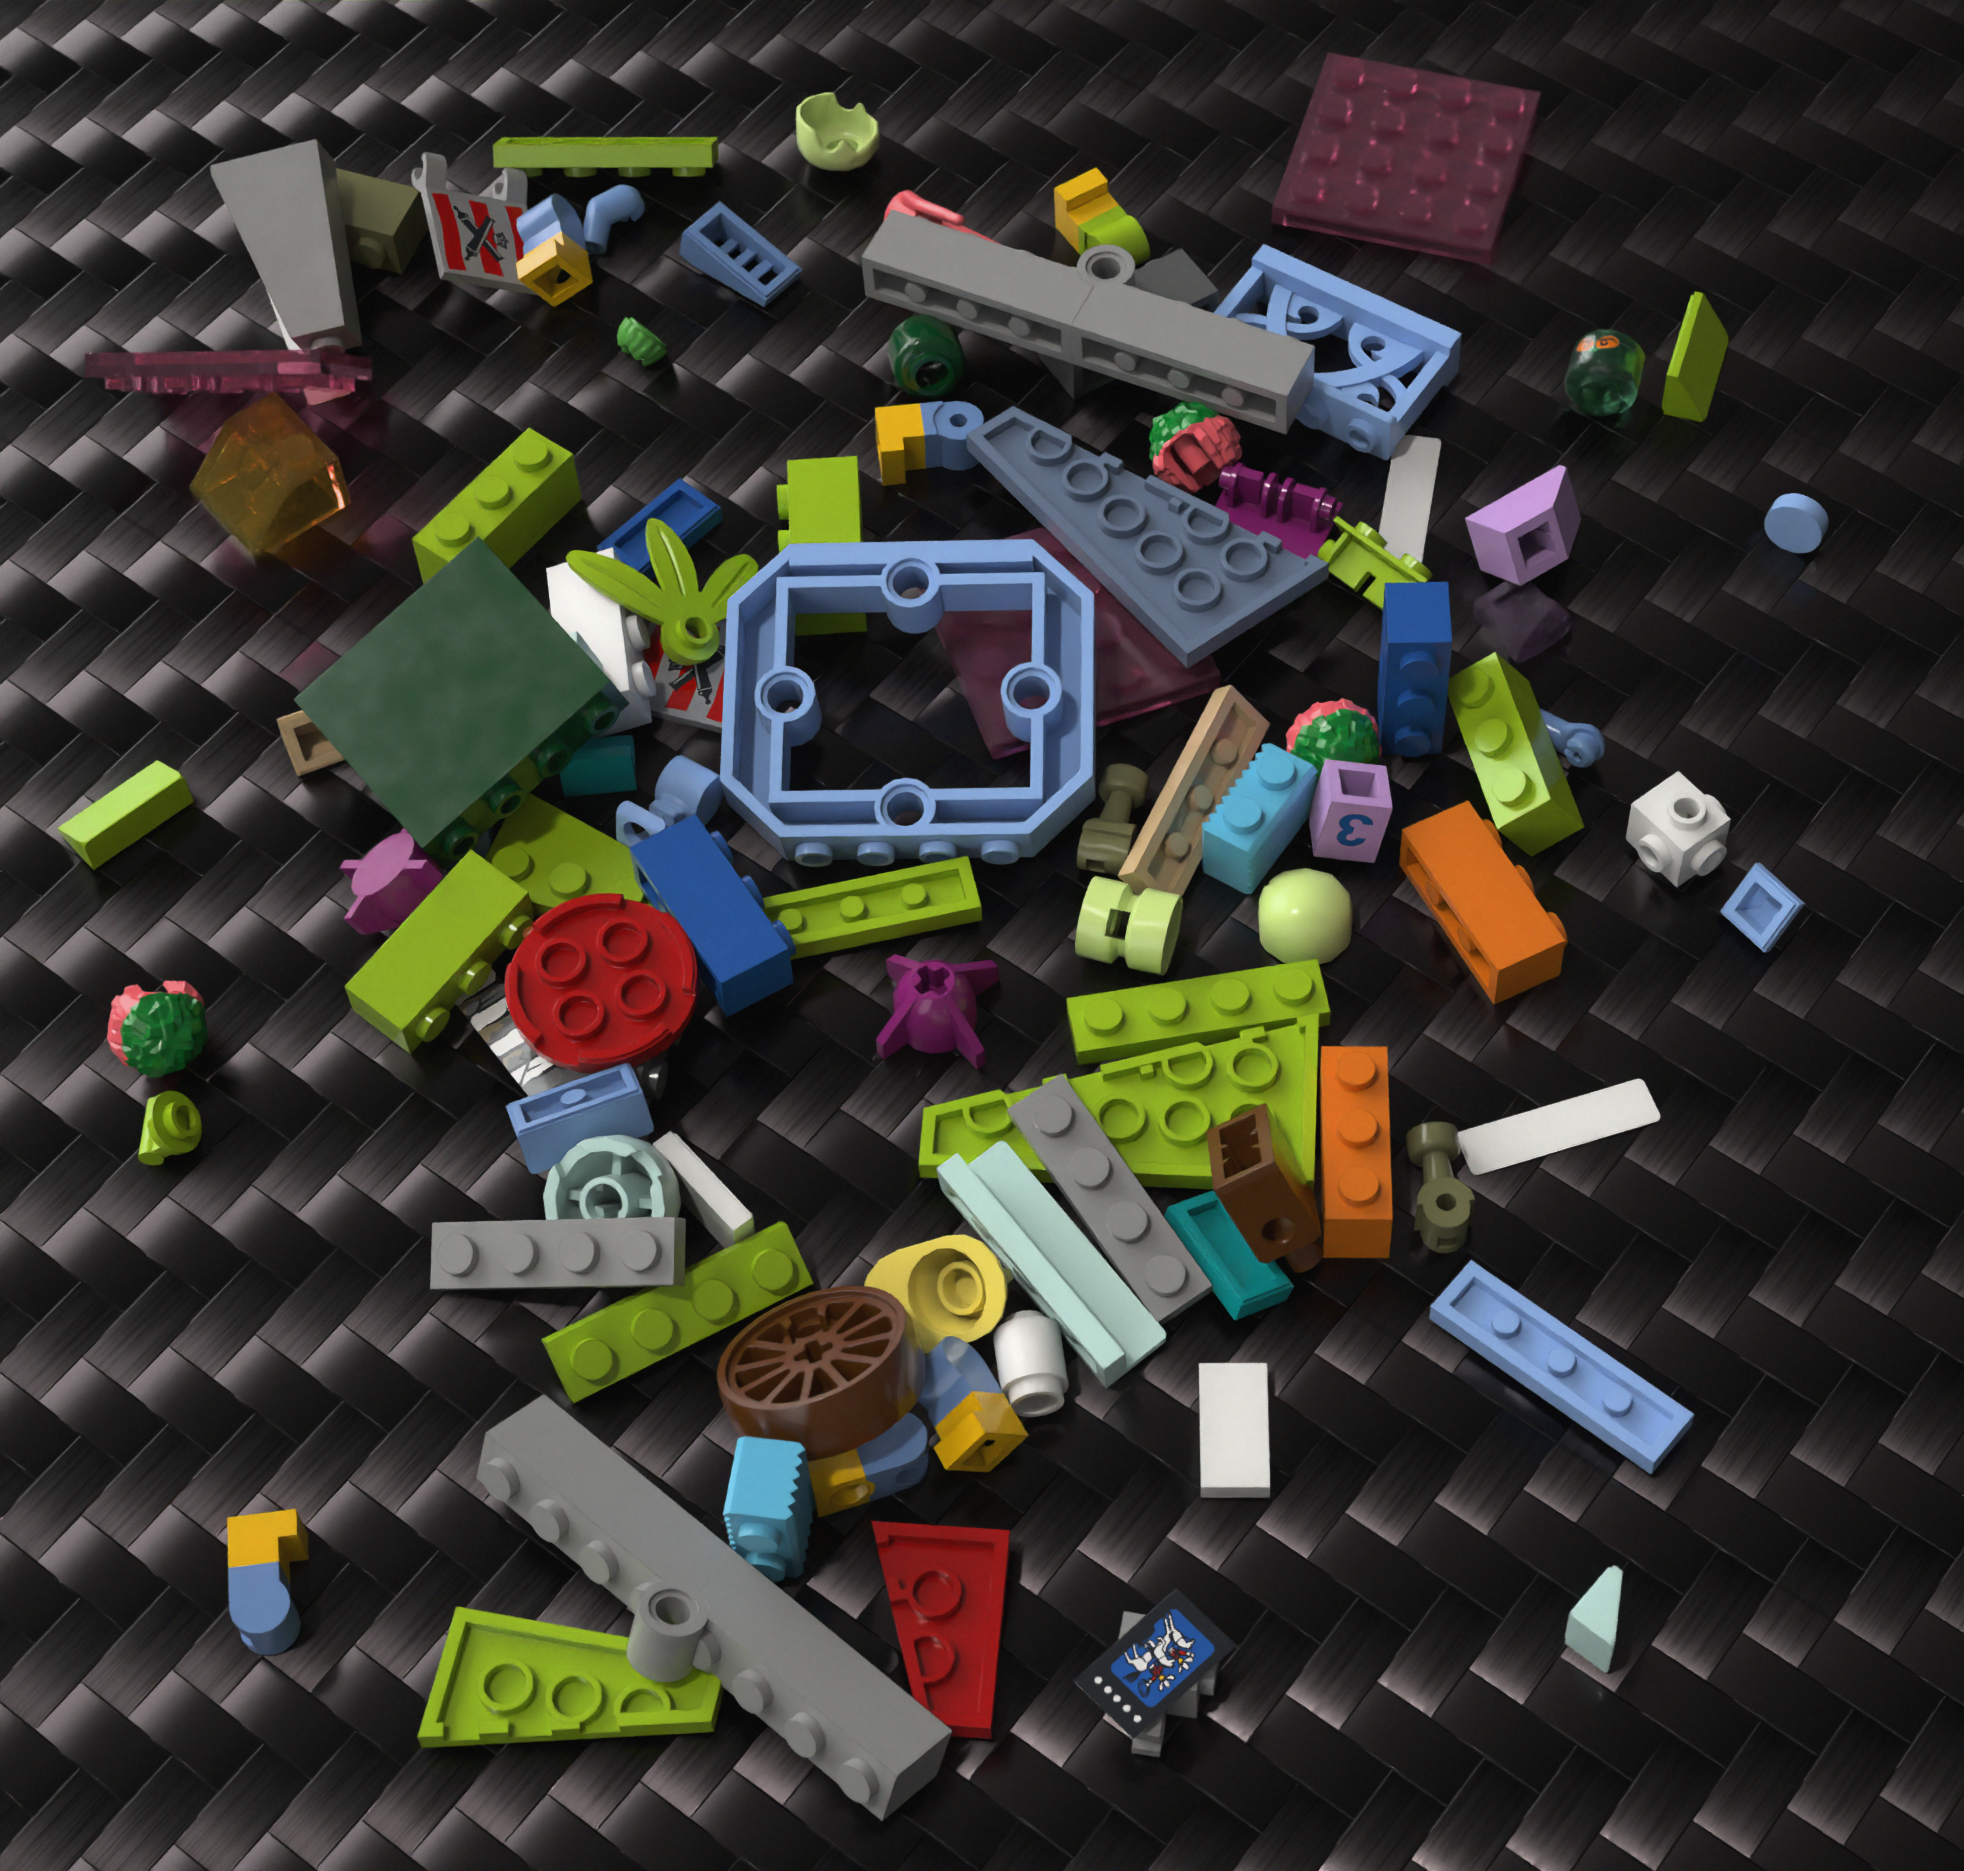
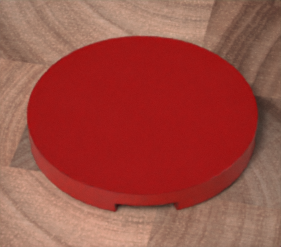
(602, 983)

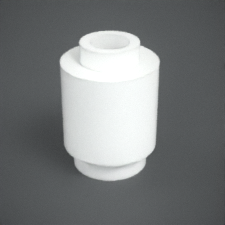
(1031, 1363)

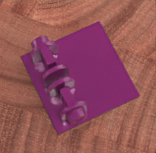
(1290, 512)

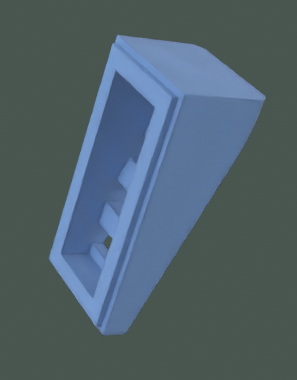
(721, 223)

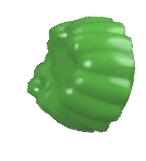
(640, 342)

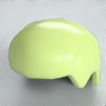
(834, 135)
(1305, 916)

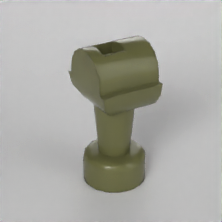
(1109, 839)
(1443, 1202)

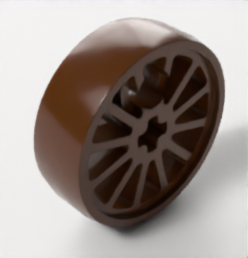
(824, 1370)

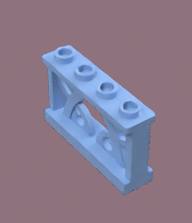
(1394, 335)

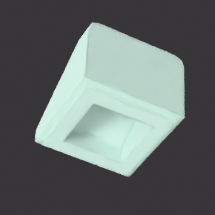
(1594, 1620)

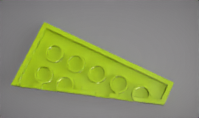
(1158, 1106)

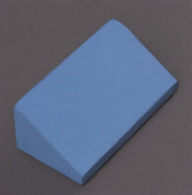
(582, 1109)

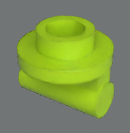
(169, 1127)

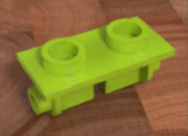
(1362, 554)

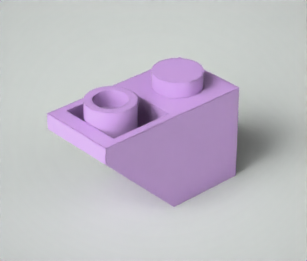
(1527, 528)

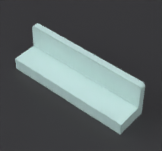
(1052, 1260)

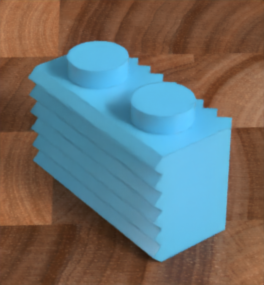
(1258, 818)
(770, 1506)

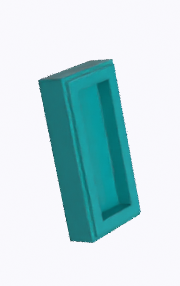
(1226, 1258)

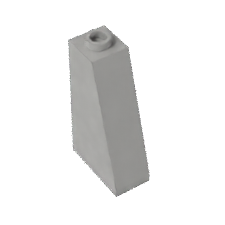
(296, 235)

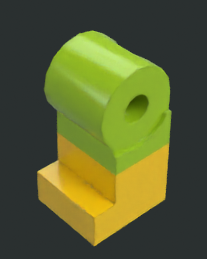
(1093, 218)

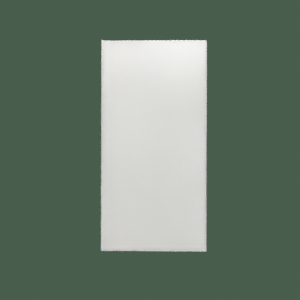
(705, 1194)
(1234, 1430)

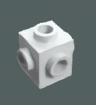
(1678, 830)

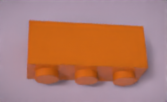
(1483, 901)
(1355, 1152)

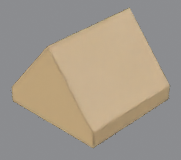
(306, 744)

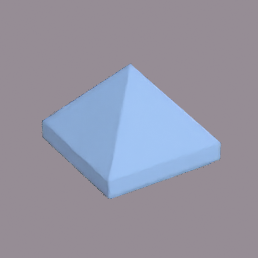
(1762, 907)

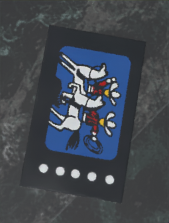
(1154, 1663)

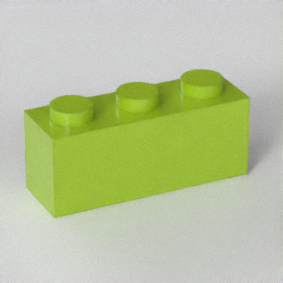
(504, 505)
(822, 508)
(1513, 755)
(441, 952)

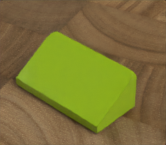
(1695, 362)
(127, 813)

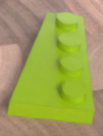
(560, 857)
(553, 1683)

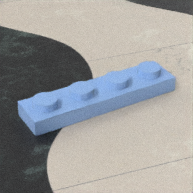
(1561, 1366)

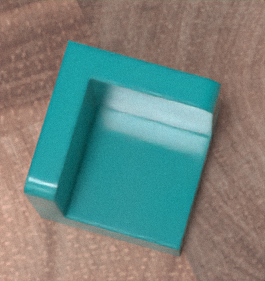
(601, 767)

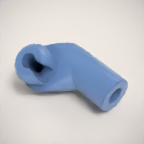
(606, 209)
(1577, 741)

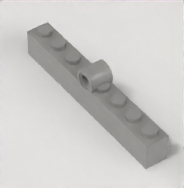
(1090, 318)
(711, 1608)

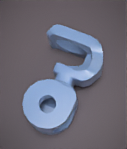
(680, 792)

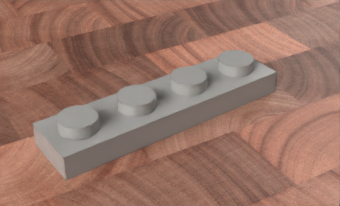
(1109, 1200)
(558, 1254)

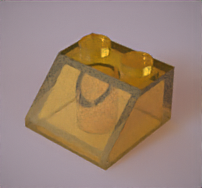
(269, 477)

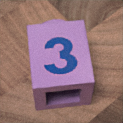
(1350, 811)

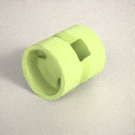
(1149, 932)

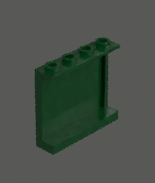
(461, 703)

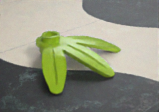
(679, 602)

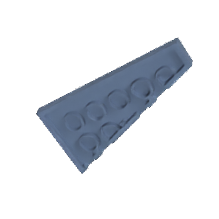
(1149, 543)

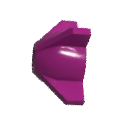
(390, 883)
(936, 1006)

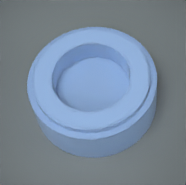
(1796, 523)

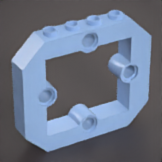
(869, 579)

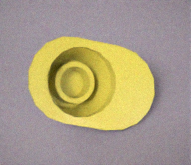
(946, 1287)

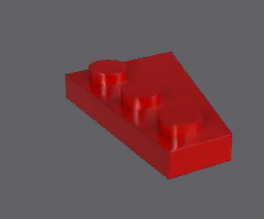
(948, 1616)

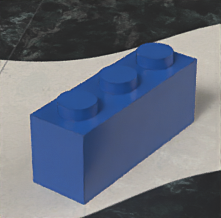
(1414, 668)
(733, 940)

